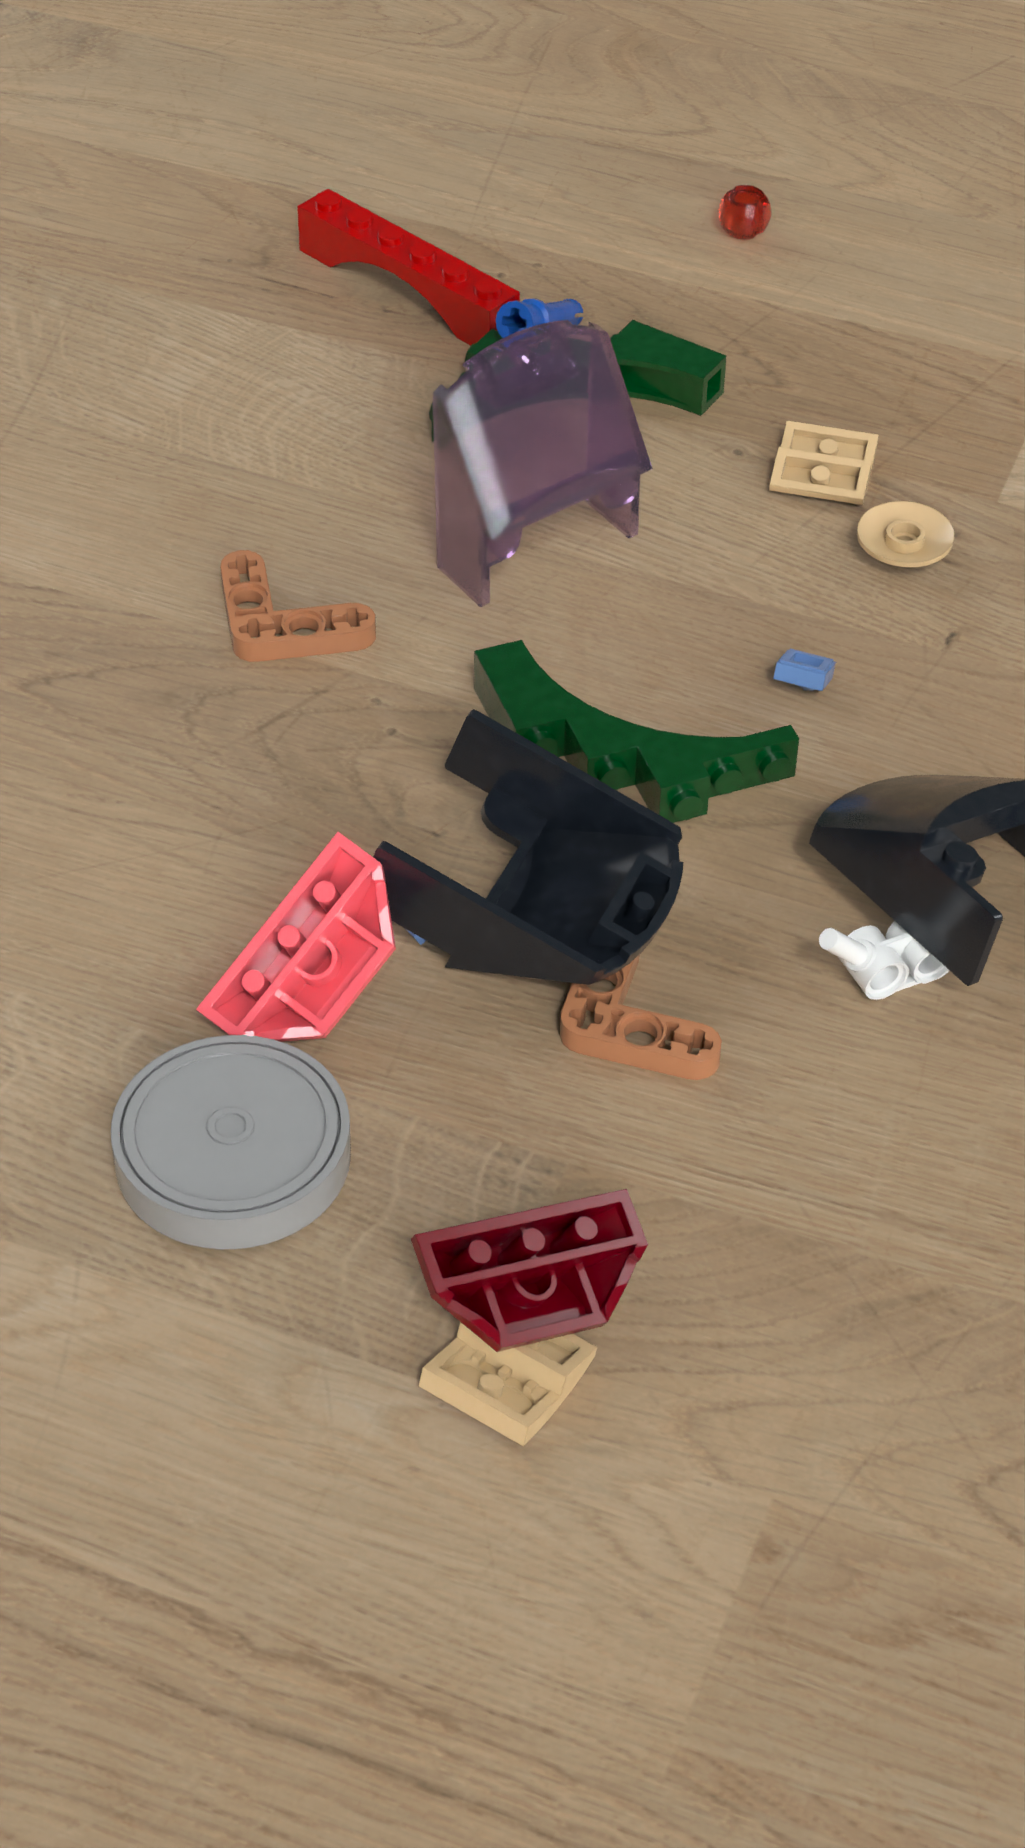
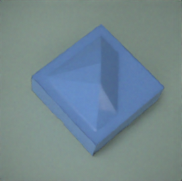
(804, 670)

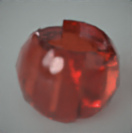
(744, 212)

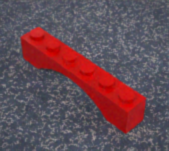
(343, 231)

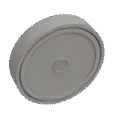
(231, 1141)

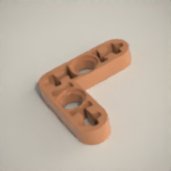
(351, 623)
(615, 1021)

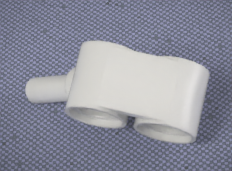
(883, 963)

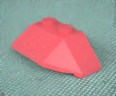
(310, 952)

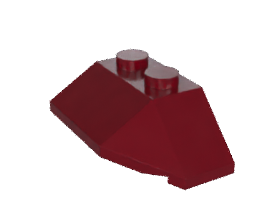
(535, 1269)

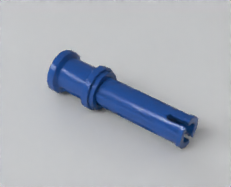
(531, 312)

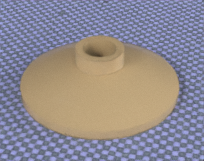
(905, 534)

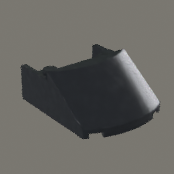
(911, 857)
(579, 890)

